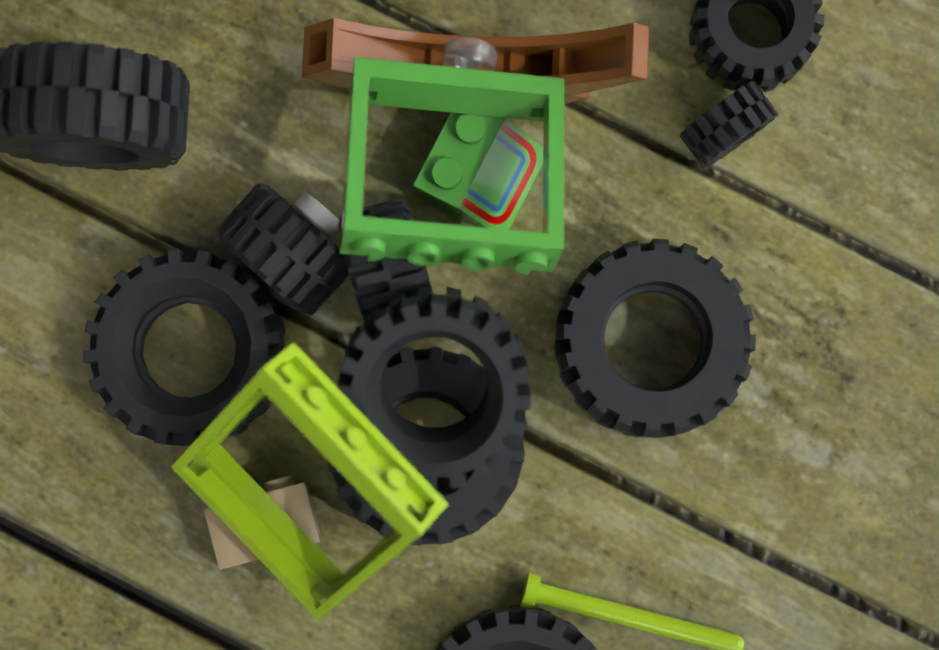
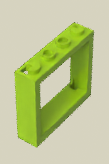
(347, 443)

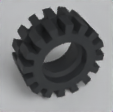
(728, 124)

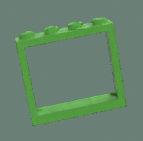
(464, 93)

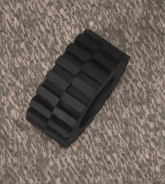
(481, 435)

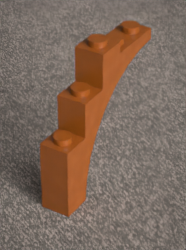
(583, 59)

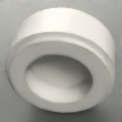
(317, 214)

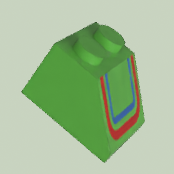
(480, 170)

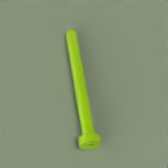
(625, 615)

